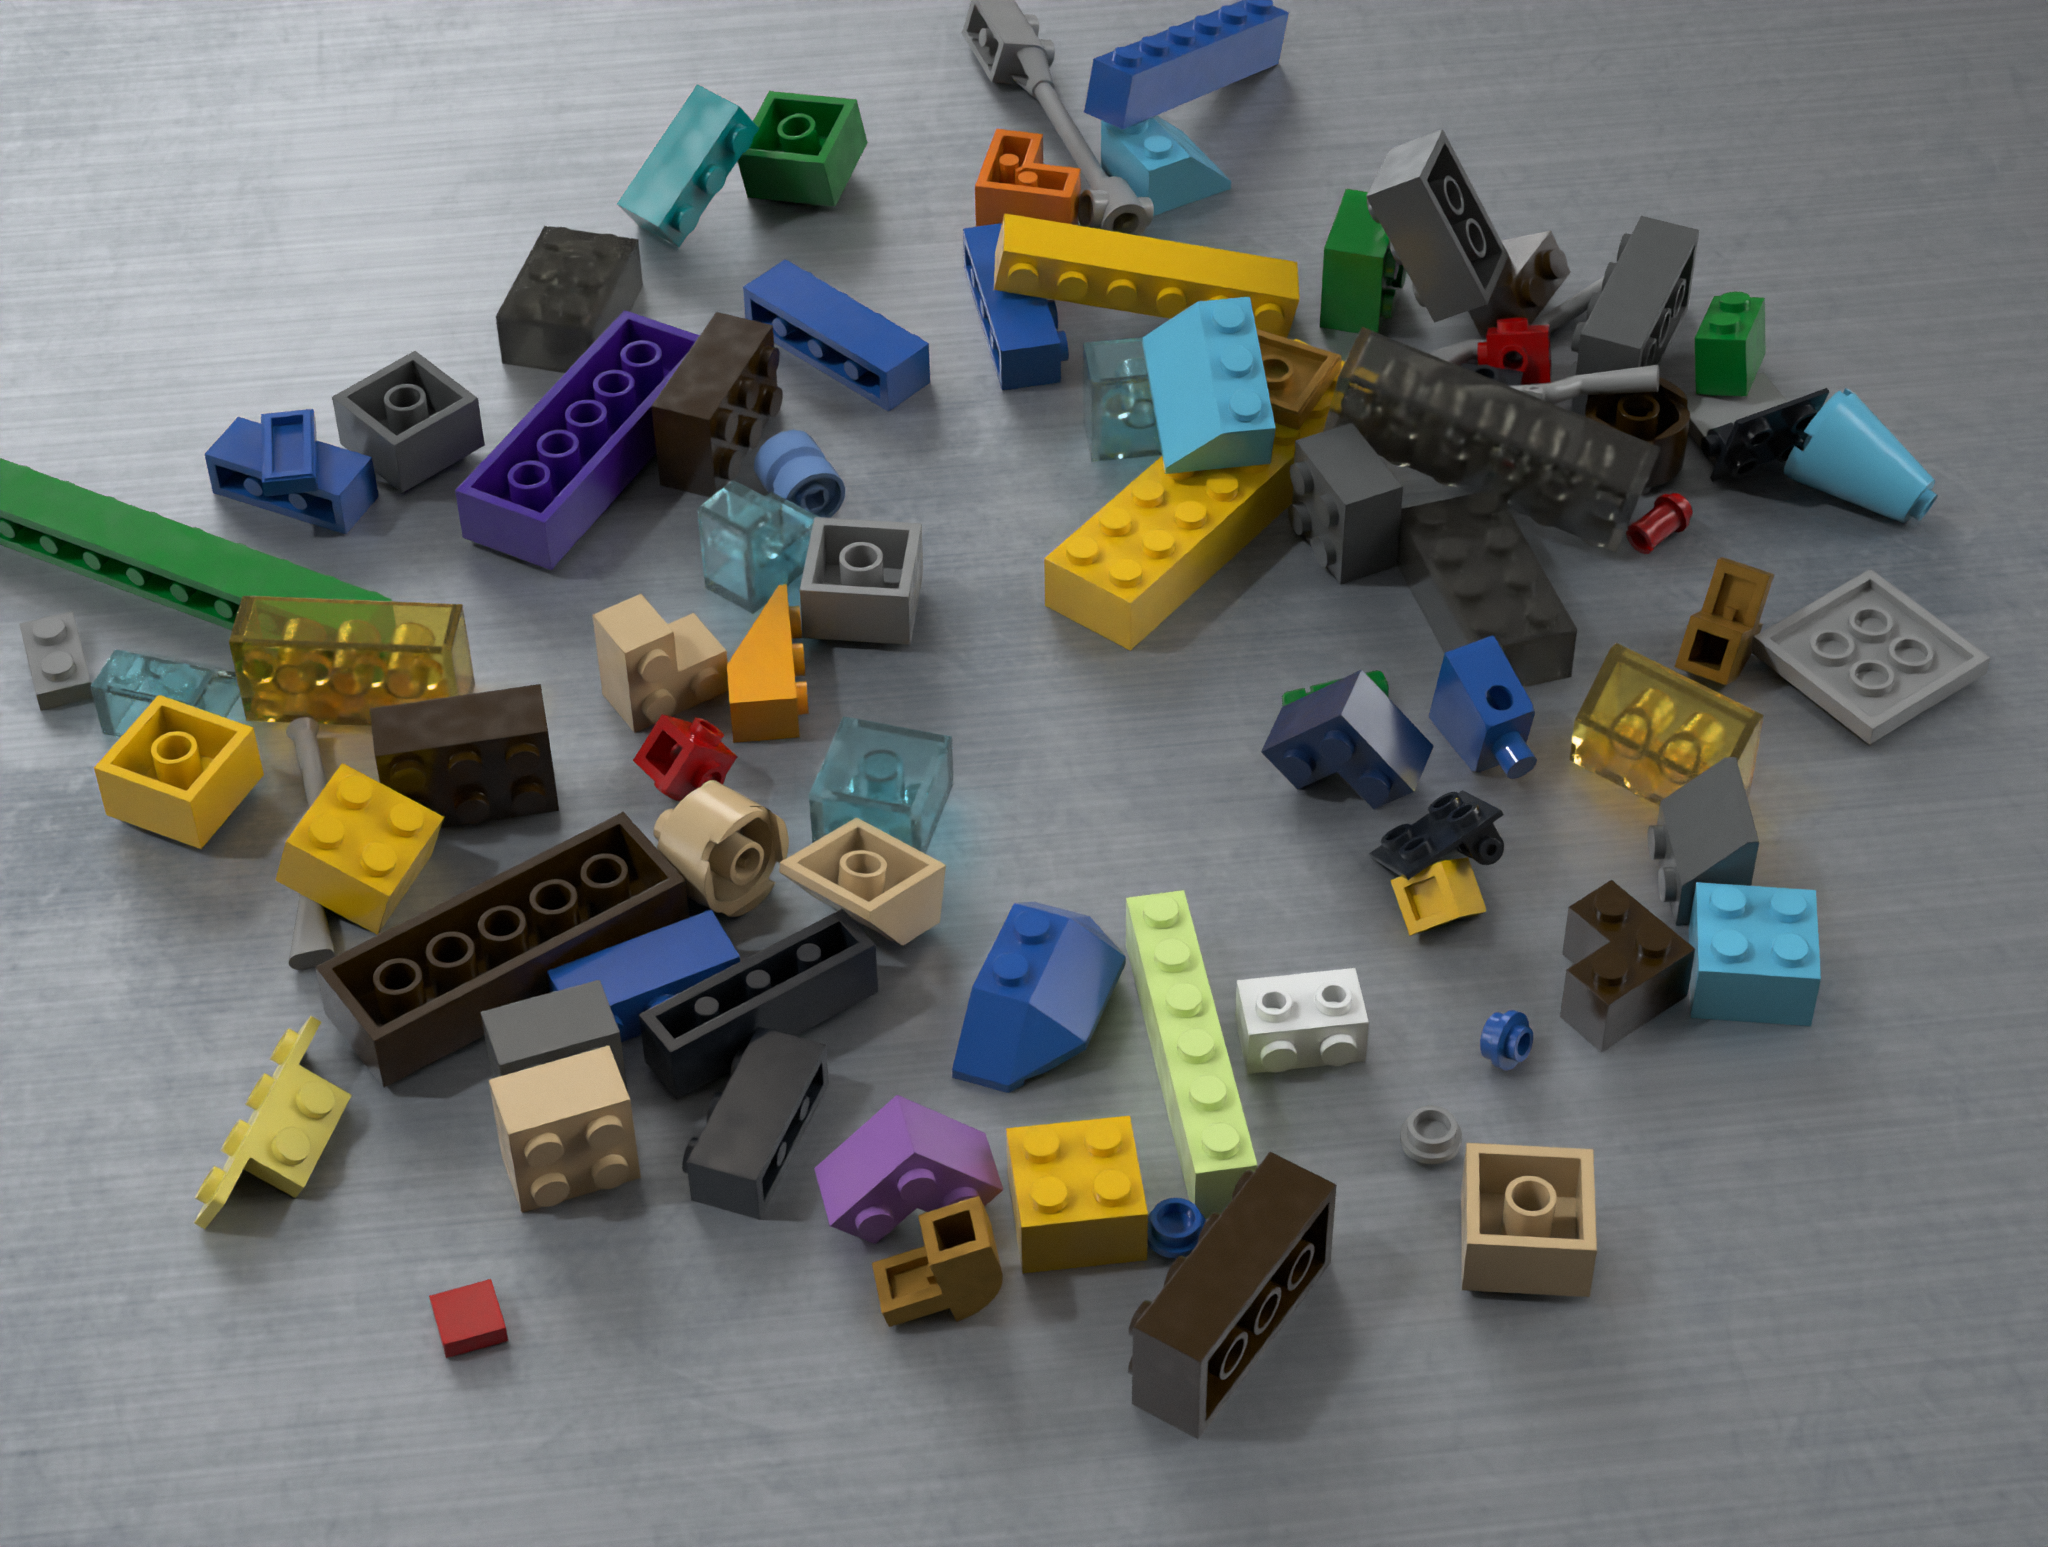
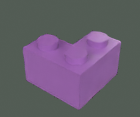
(902, 1163)

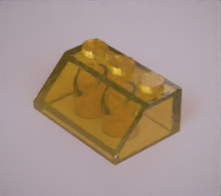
(1659, 727)

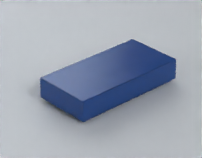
(289, 452)

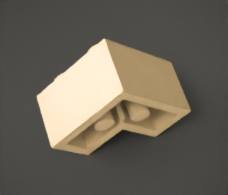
(656, 665)

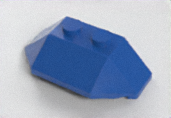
(1036, 996)

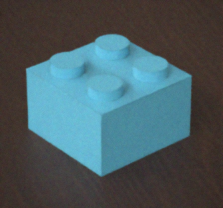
(1754, 954)

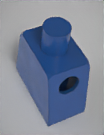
(1484, 709)

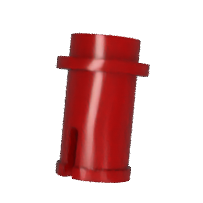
(1669, 515)

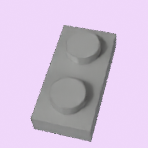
(56, 660)

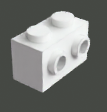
(1294, 1025)

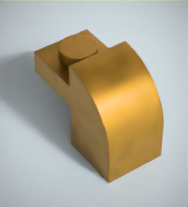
(1723, 632)
(952, 1270)

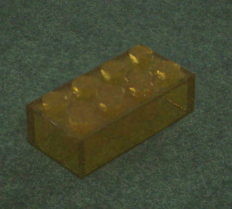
(346, 657)

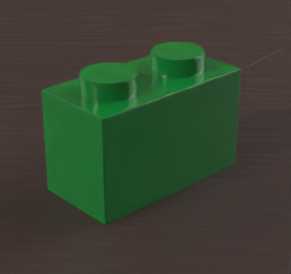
(1730, 345)

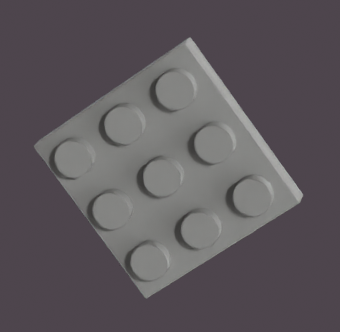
(1870, 656)

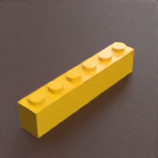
(1139, 272)

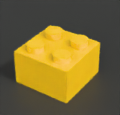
(179, 771)
(359, 848)
(1076, 1194)

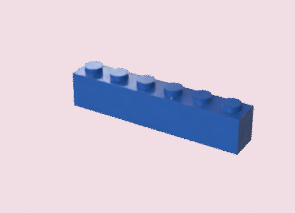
(1185, 62)

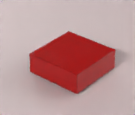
(468, 1318)

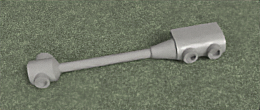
(1013, 54)

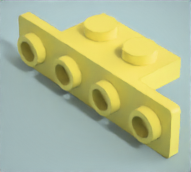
(286, 1130)

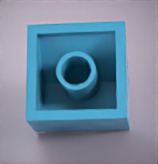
(1160, 163)

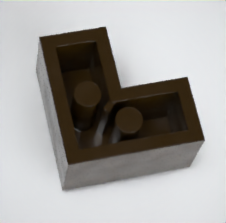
(1623, 966)

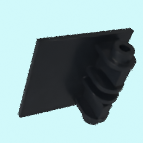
(1761, 436)
(1452, 823)

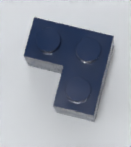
(1350, 732)

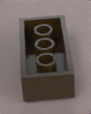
(1231, 1293)

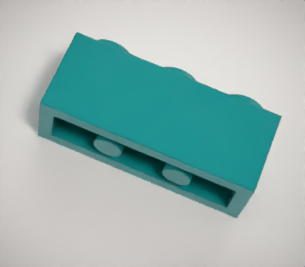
(688, 165)

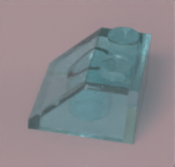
(137, 677)

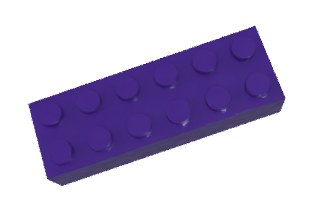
(574, 445)

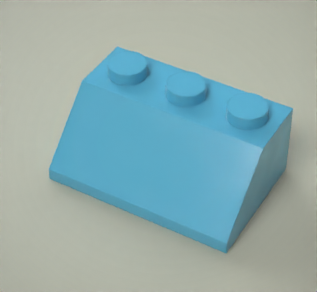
(1210, 388)

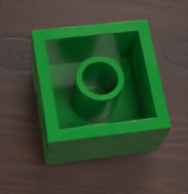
(803, 148)
(1358, 270)

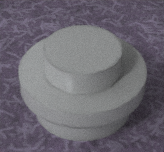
(1431, 1135)

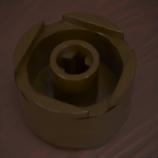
(1652, 417)

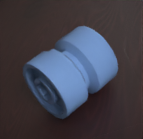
(798, 472)

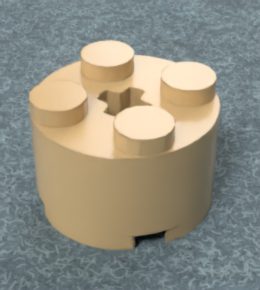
(723, 847)

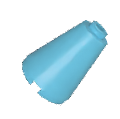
(1861, 462)

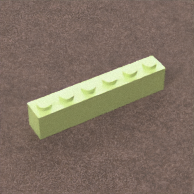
(1188, 1049)

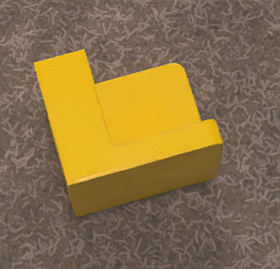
(1438, 895)

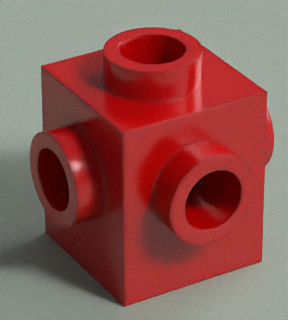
(1530, 341)
(684, 756)

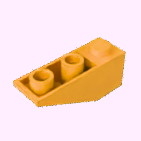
(763, 675)

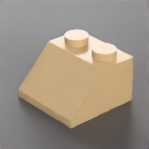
(872, 879)

